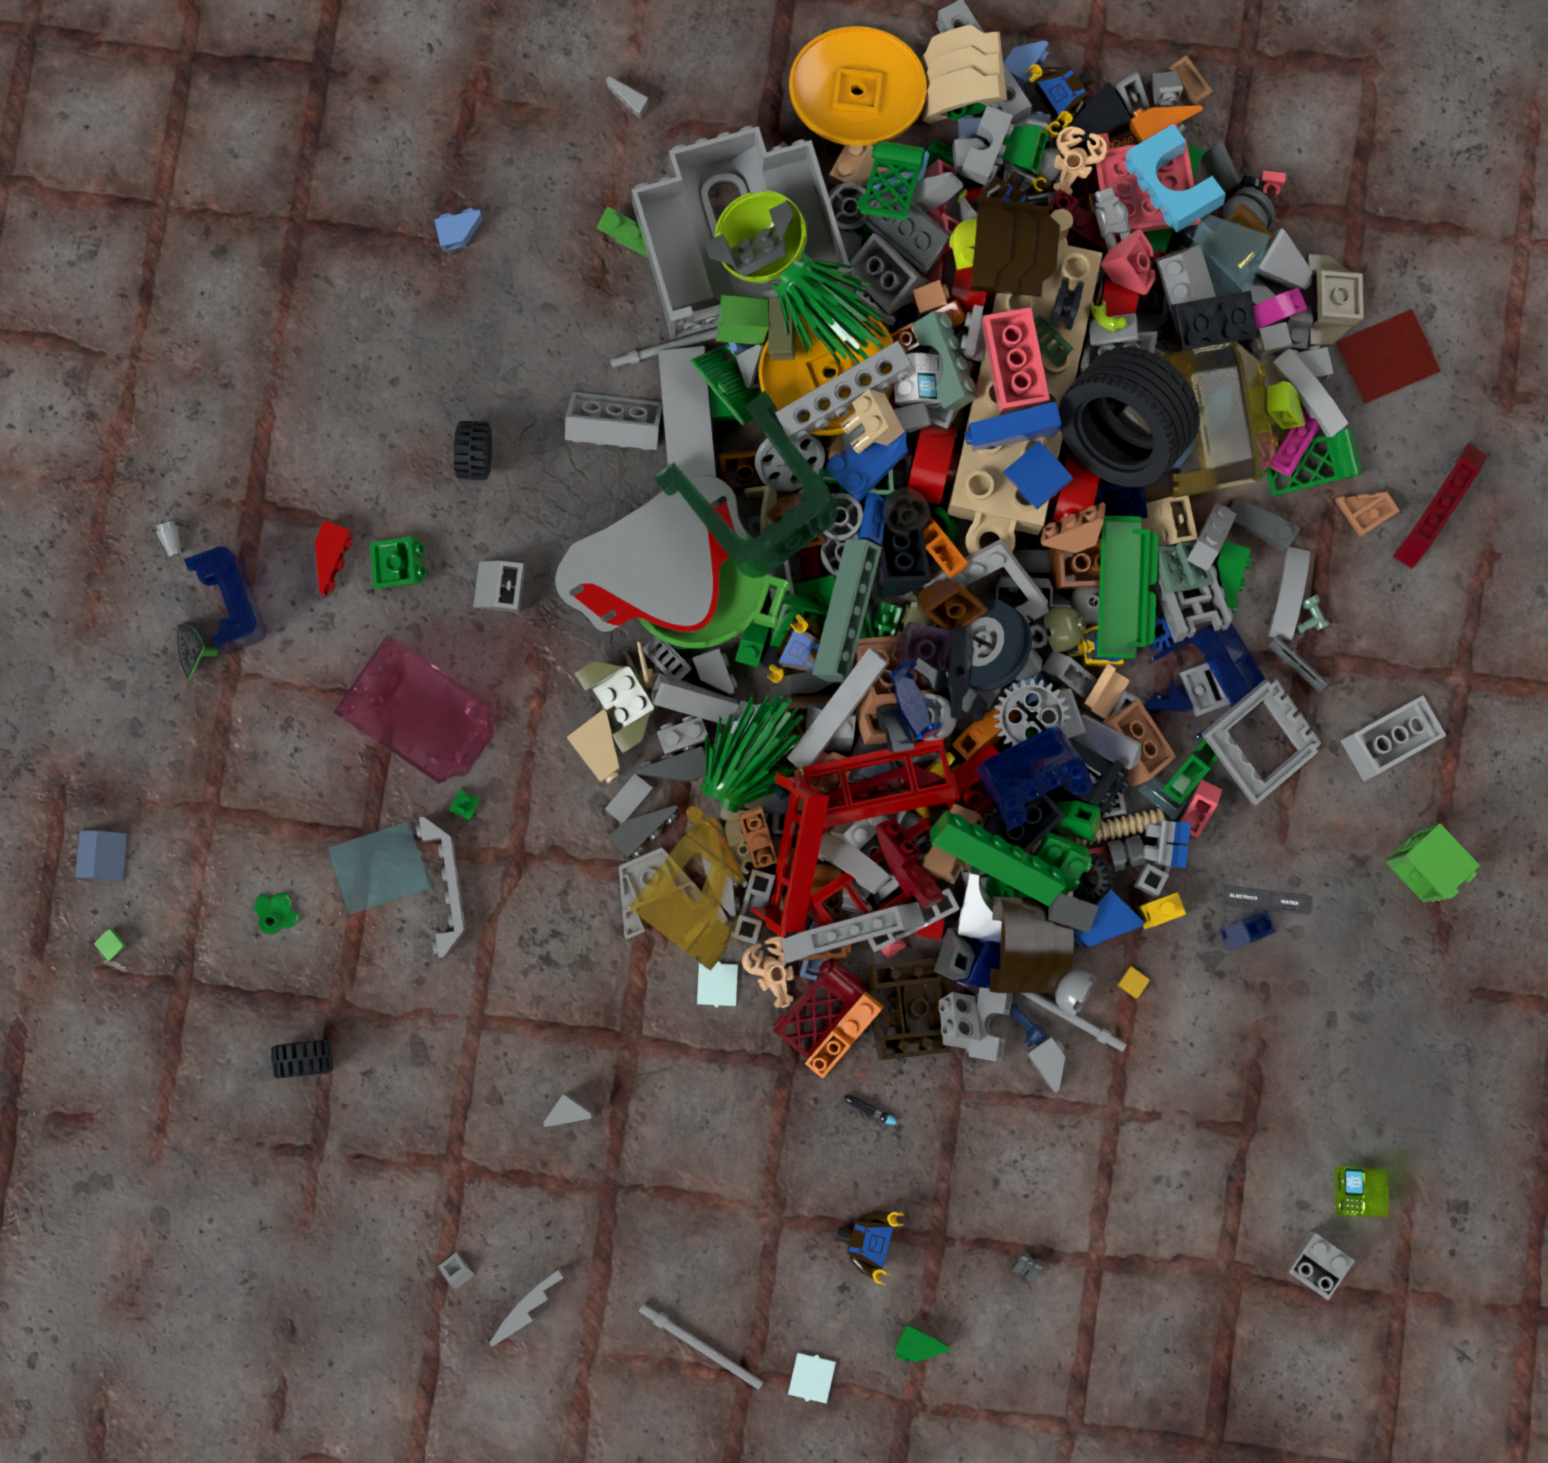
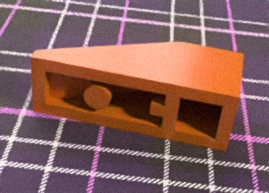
(1153, 120)

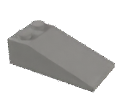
(1393, 738)

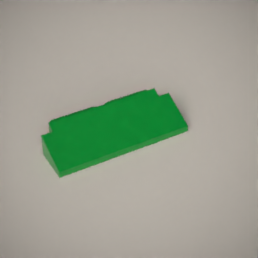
(1126, 572)

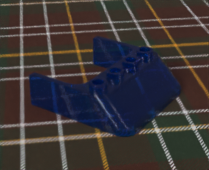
(1227, 660)

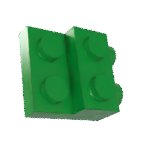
(397, 563)
(1067, 856)

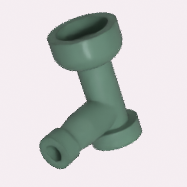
(1317, 620)

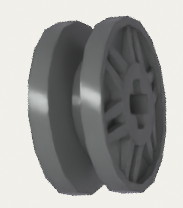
(1255, 202)

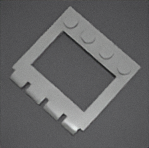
(989, 560)
(1234, 759)

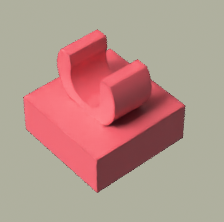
(1272, 180)

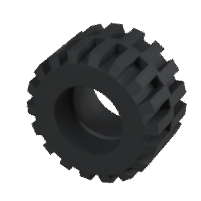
(473, 450)
(302, 1058)

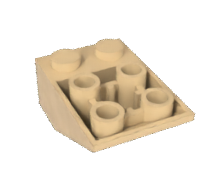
(1170, 520)

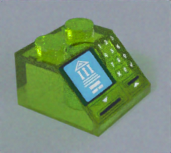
(1361, 1191)

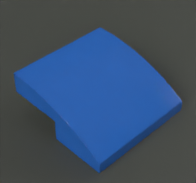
(1038, 475)

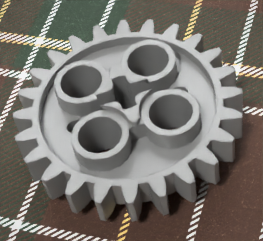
(1047, 701)

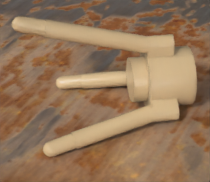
(645, 674)

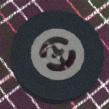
(1012, 640)

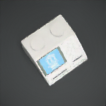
(922, 383)

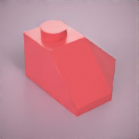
(1130, 263)

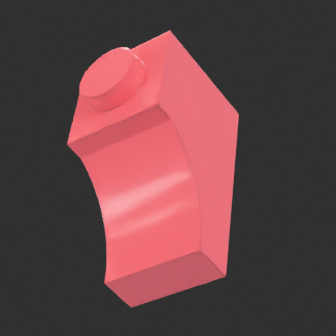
(1201, 806)

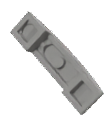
(910, 417)
(1290, 594)
(853, 862)

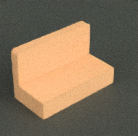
(1106, 692)

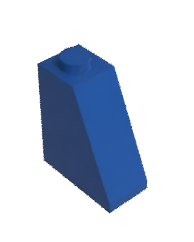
(1111, 920)

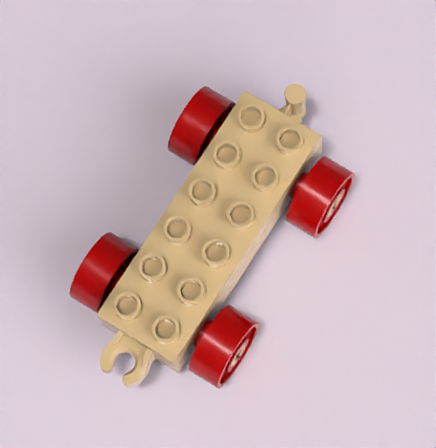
(979, 485)

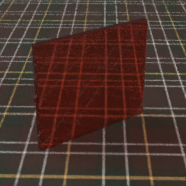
(1388, 356)

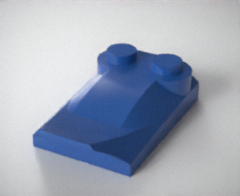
(863, 471)

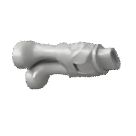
(1111, 217)

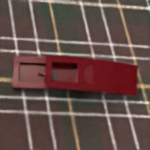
(903, 862)

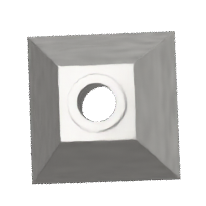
(1283, 263)

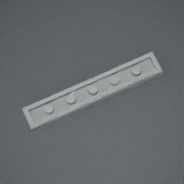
(838, 709)

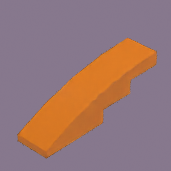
(943, 549)

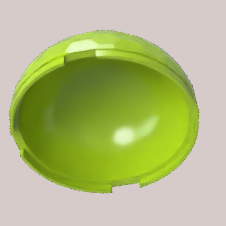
(749, 216)

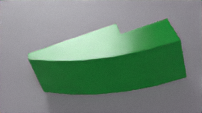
(1191, 772)

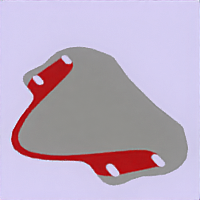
(652, 563)

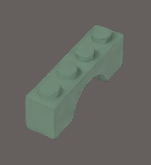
(956, 385)

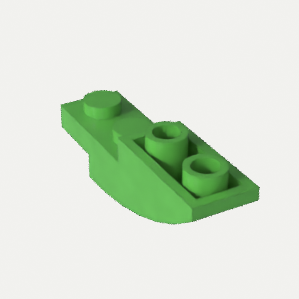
(623, 230)

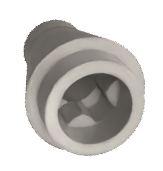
(169, 537)

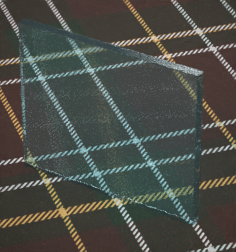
(1230, 253)
(379, 868)

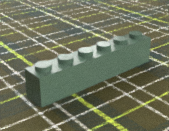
(846, 610)

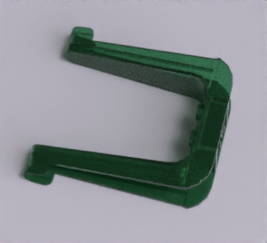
(790, 534)

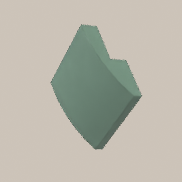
(1178, 572)

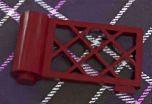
(837, 981)

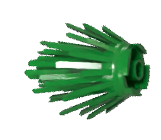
(827, 307)
(736, 767)

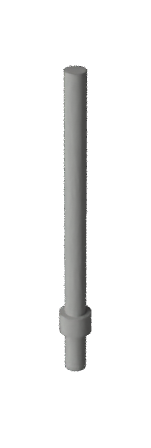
(634, 356)
(1103, 1035)
(661, 1320)

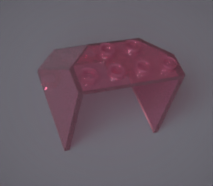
(418, 712)

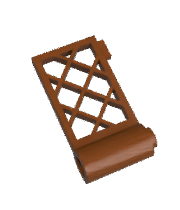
(823, 876)

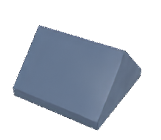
(101, 855)

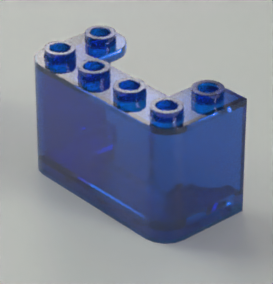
(245, 621)
(1030, 771)

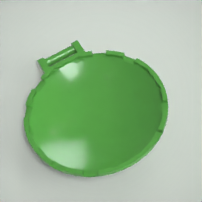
(737, 607)

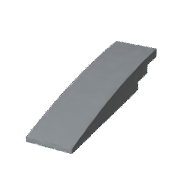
(687, 413)

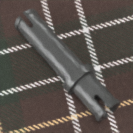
(1277, 645)

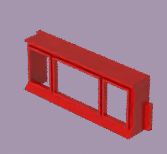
(888, 804)
(804, 860)
(819, 913)

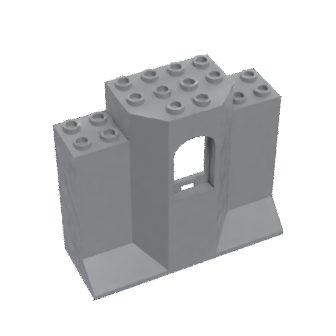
(679, 219)

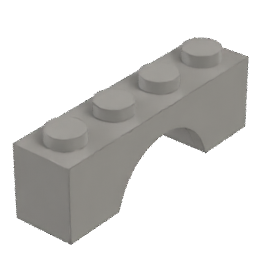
(929, 915)

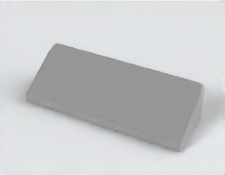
(1109, 743)

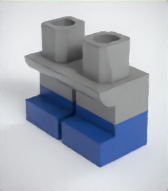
(1171, 833)

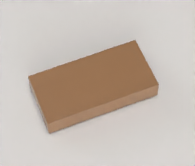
(1192, 82)

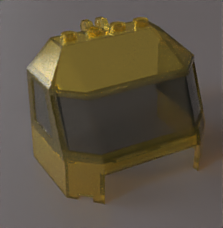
(1234, 426)

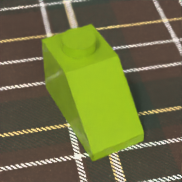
(1284, 405)

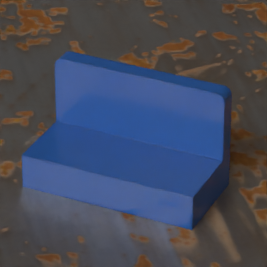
(873, 519)

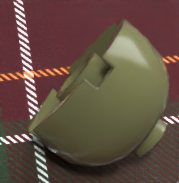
(914, 613)
(1065, 628)

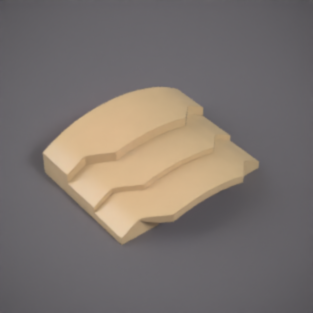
(962, 70)

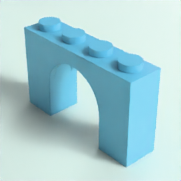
(1178, 207)

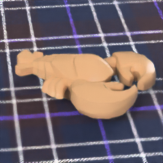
(1076, 159)
(771, 970)

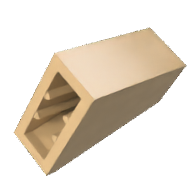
(597, 747)

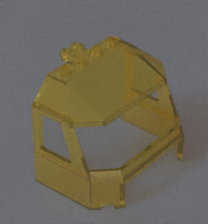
(677, 916)

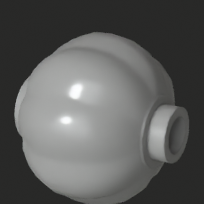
(1047, 168)

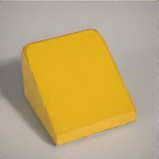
(1133, 982)

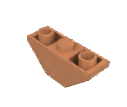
(931, 297)
(1076, 530)
(757, 837)

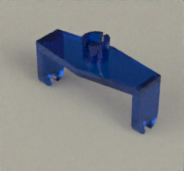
(911, 702)

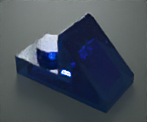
(1175, 701)

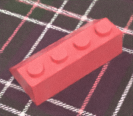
(1015, 360)

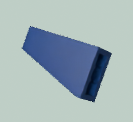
(1014, 427)

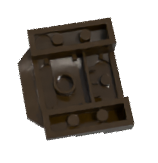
(1013, 247)
(1032, 948)
(910, 1015)

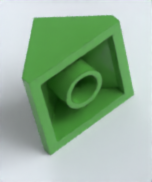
(742, 319)

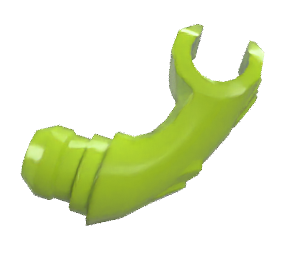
(1109, 323)

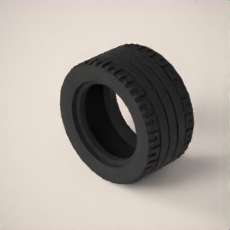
(1154, 392)

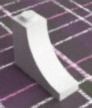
(977, 911)

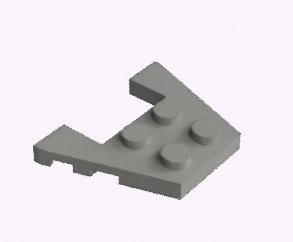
(635, 876)

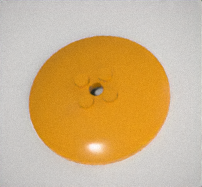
(863, 60)
(792, 379)

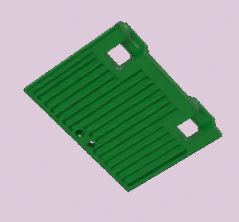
(726, 380)

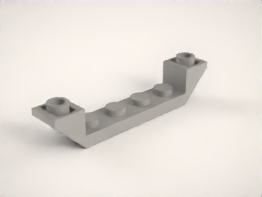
(852, 931)
(446, 941)

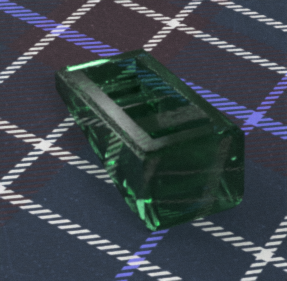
(1053, 334)

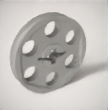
(783, 481)

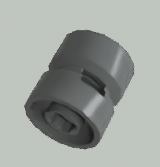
(1126, 853)

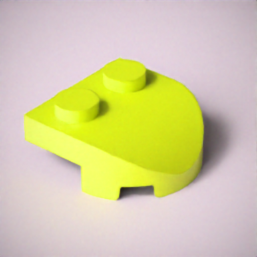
(963, 243)

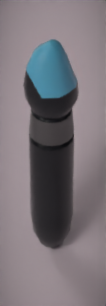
(869, 1109)

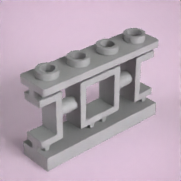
(1174, 602)

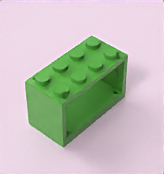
(1433, 864)

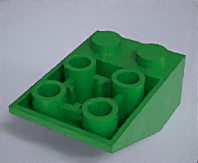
(790, 608)

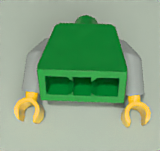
(1026, 149)

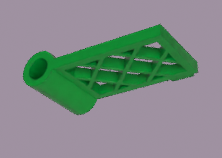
(897, 159)
(1343, 460)

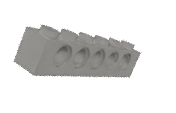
(959, 15)
(832, 391)

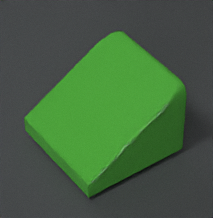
(110, 944)

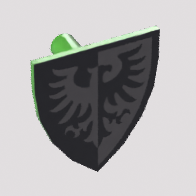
(191, 648)

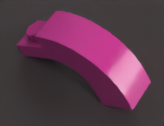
(1279, 308)

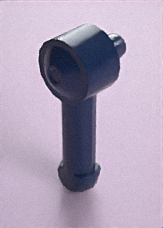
(1035, 1033)

